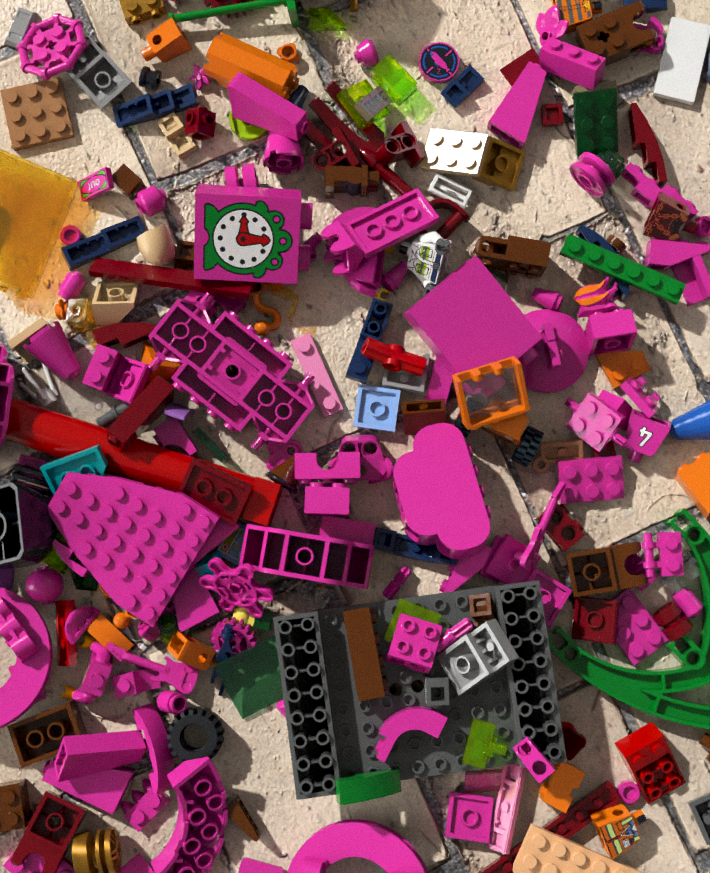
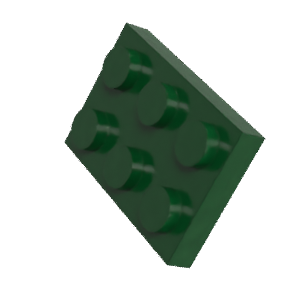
(595, 121)

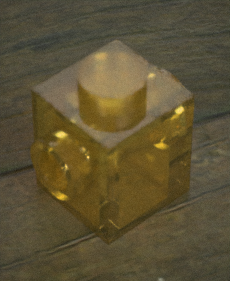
(80, 314)

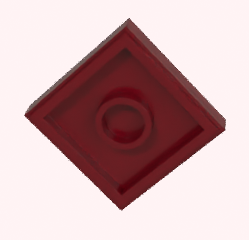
(595, 619)

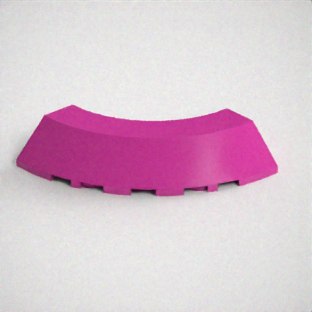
(199, 820)

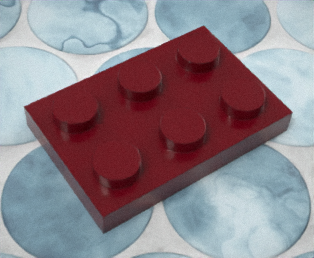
(216, 490)

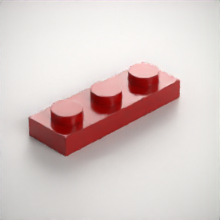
(66, 652)

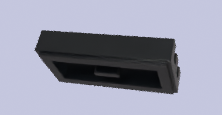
(18, 467)

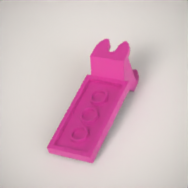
(377, 230)

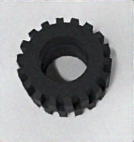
(204, 718)

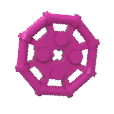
(54, 60)

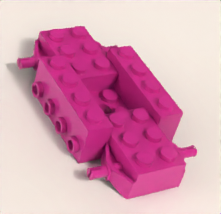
(206, 352)

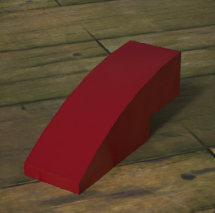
(126, 333)

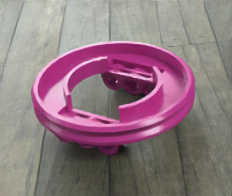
(31, 642)
(357, 839)

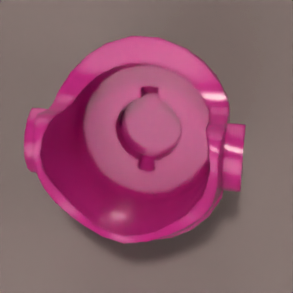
(44, 585)

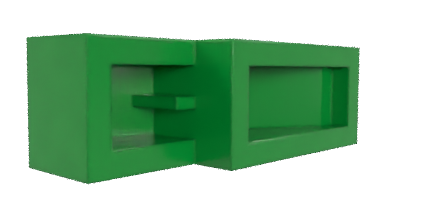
(367, 786)

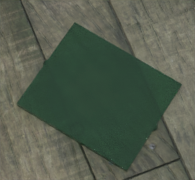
(252, 677)

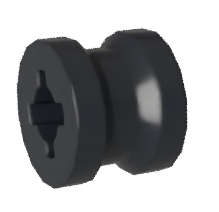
(150, 78)

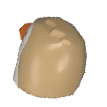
(157, 245)

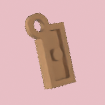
(557, 450)

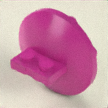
(561, 352)

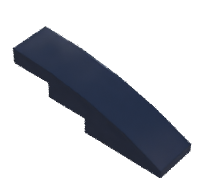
(155, 106)

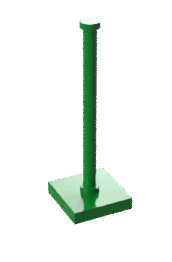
(241, 7)

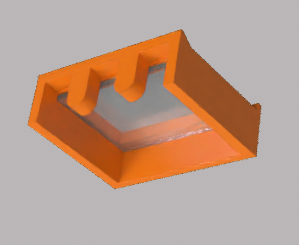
(491, 393)

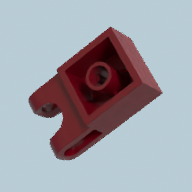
(44, 837)

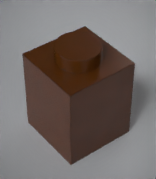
(127, 182)

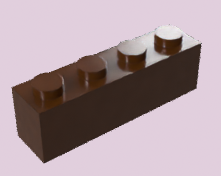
(364, 654)

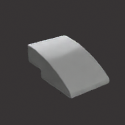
(98, 75)
(477, 656)

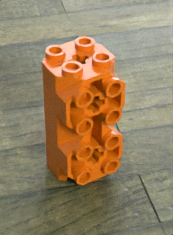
(230, 56)

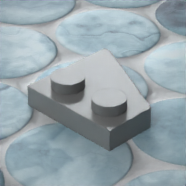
(405, 381)

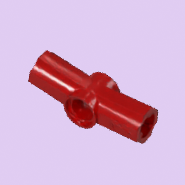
(393, 357)

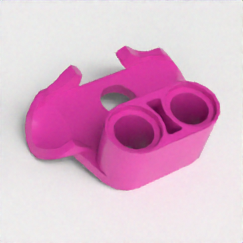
(378, 466)

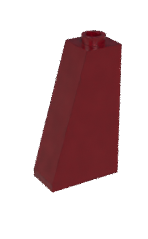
(141, 413)

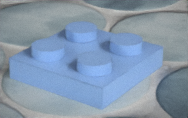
(376, 408)

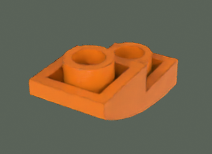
(106, 632)

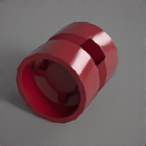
(674, 623)

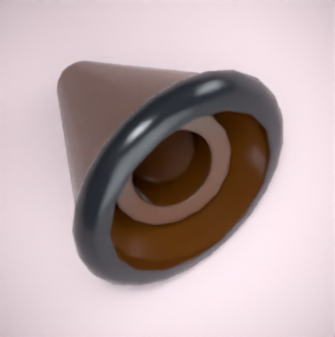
(284, 475)

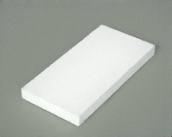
(682, 60)

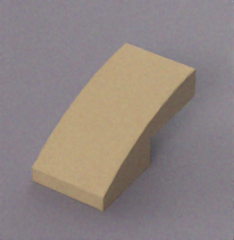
(175, 134)

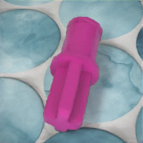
(453, 634)

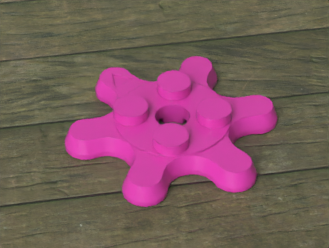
(236, 587)

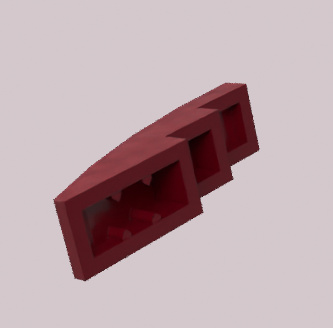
(644, 139)

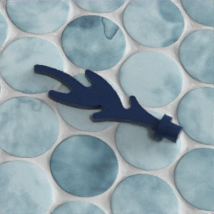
(227, 633)

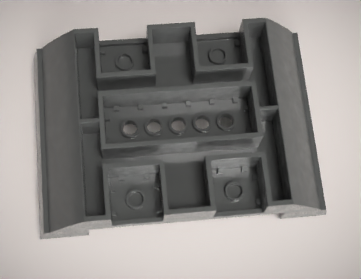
(338, 735)

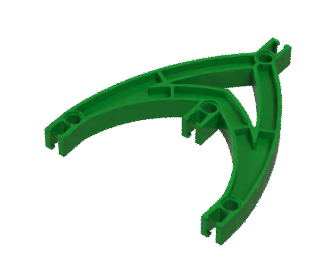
(645, 687)

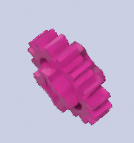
(242, 638)

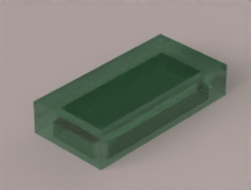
(216, 451)

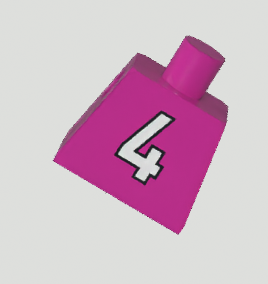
(644, 435)

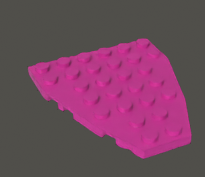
(131, 537)

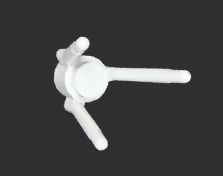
(46, 397)

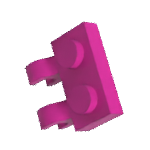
(645, 403)

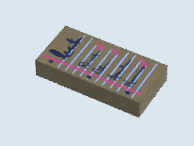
(373, 103)

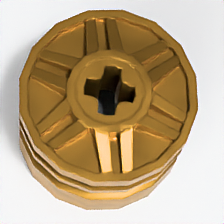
(97, 853)

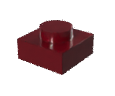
(552, 115)

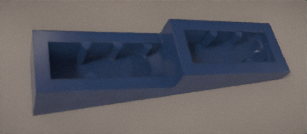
(101, 244)

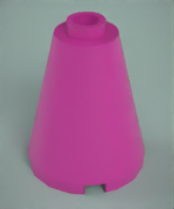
(282, 154)
(54, 351)

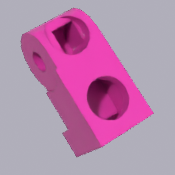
(534, 759)

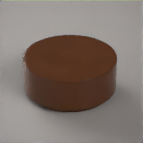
(616, 243)

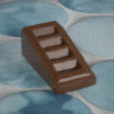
(238, 813)

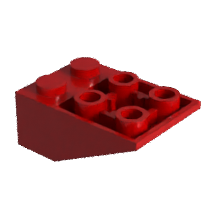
(650, 762)

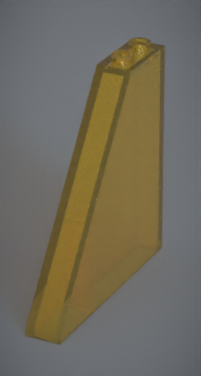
(31, 218)

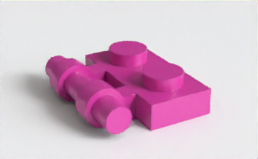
(669, 553)

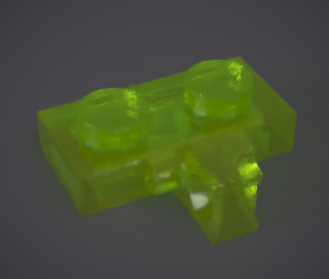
(481, 744)

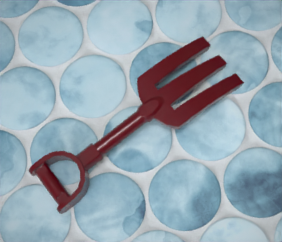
(367, 155)

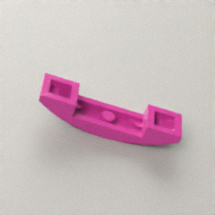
(156, 738)

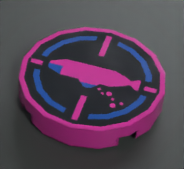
(438, 62)

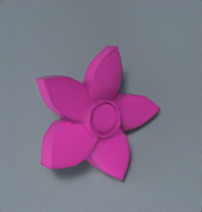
(199, 76)

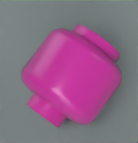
(151, 201)

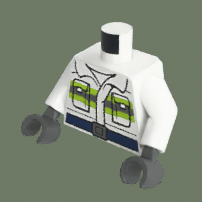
(427, 258)

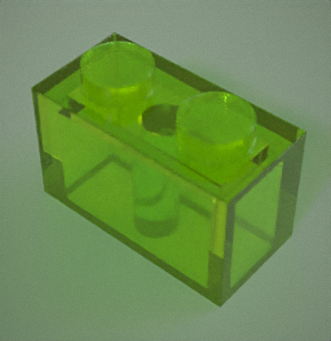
(393, 80)

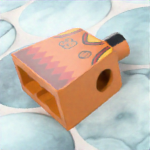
(191, 651)

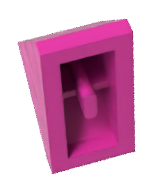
(618, 404)

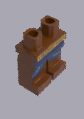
(350, 180)

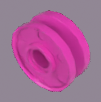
(592, 174)

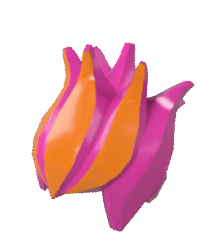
(596, 298)

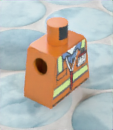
(617, 828)

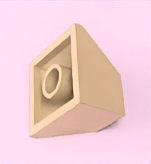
(113, 301)

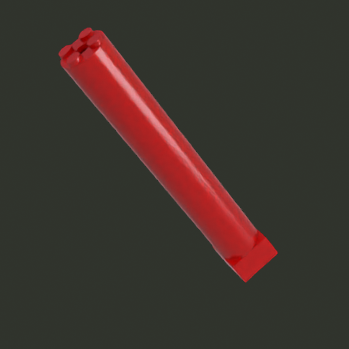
(140, 461)

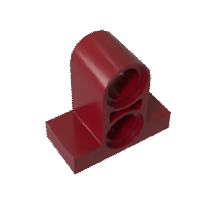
(401, 146)
(330, 151)

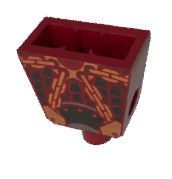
(668, 219)

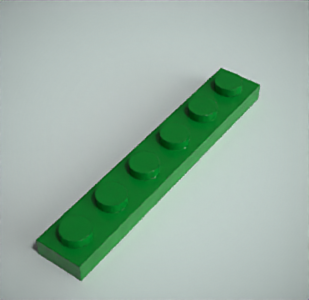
(622, 269)

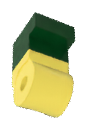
(263, 622)

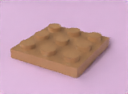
(37, 113)

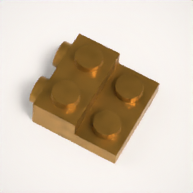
(141, 10)
(501, 165)

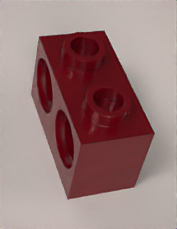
(555, 531)

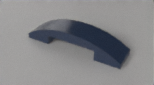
(593, 237)
(401, 545)

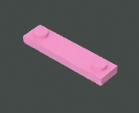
(321, 384)
(507, 808)

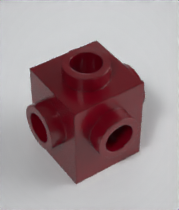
(200, 123)

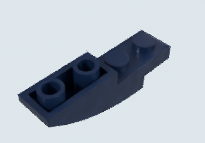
(374, 328)

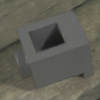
(442, 683)

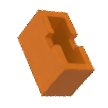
(560, 784)

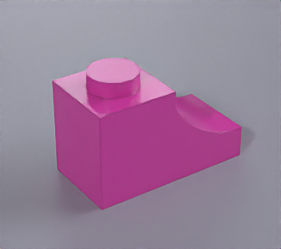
(172, 434)
(134, 682)

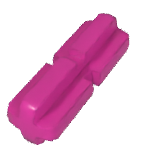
(394, 586)

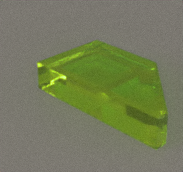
(324, 20)

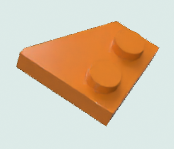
(621, 365)

